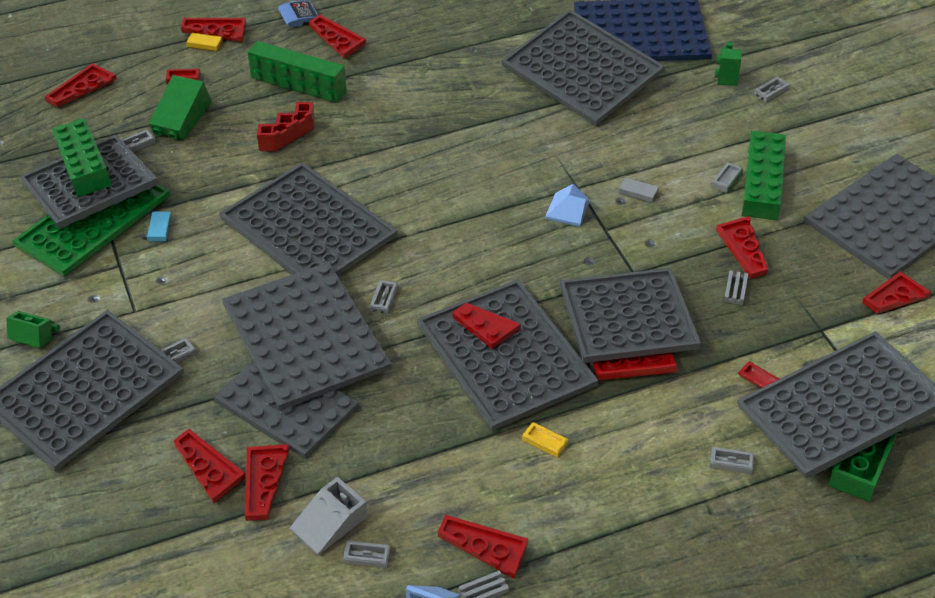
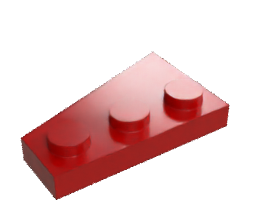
(895, 293)
(485, 325)

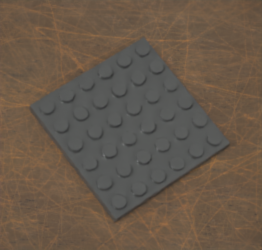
(57, 196)
(628, 315)

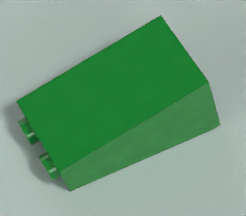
(180, 108)

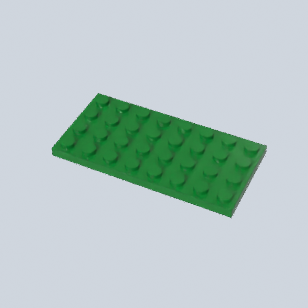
(72, 245)

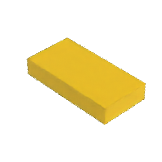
(204, 41)
(545, 439)

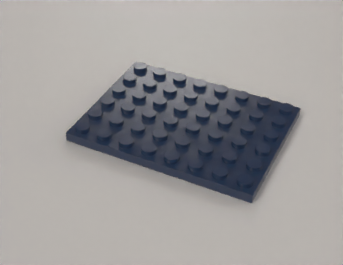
(655, 27)

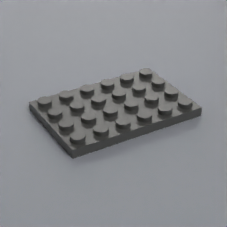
(300, 426)

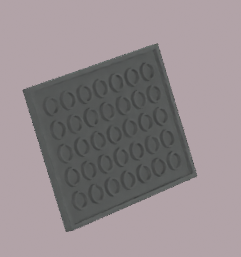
(583, 66)
(882, 216)
(308, 222)
(305, 335)
(519, 374)
(83, 389)
(841, 404)

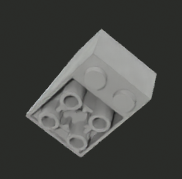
(329, 516)

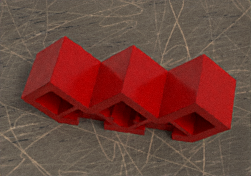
(287, 127)

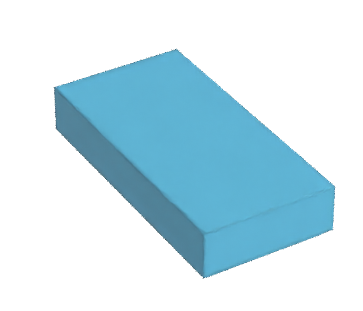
(159, 226)

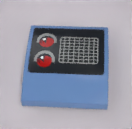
(297, 12)

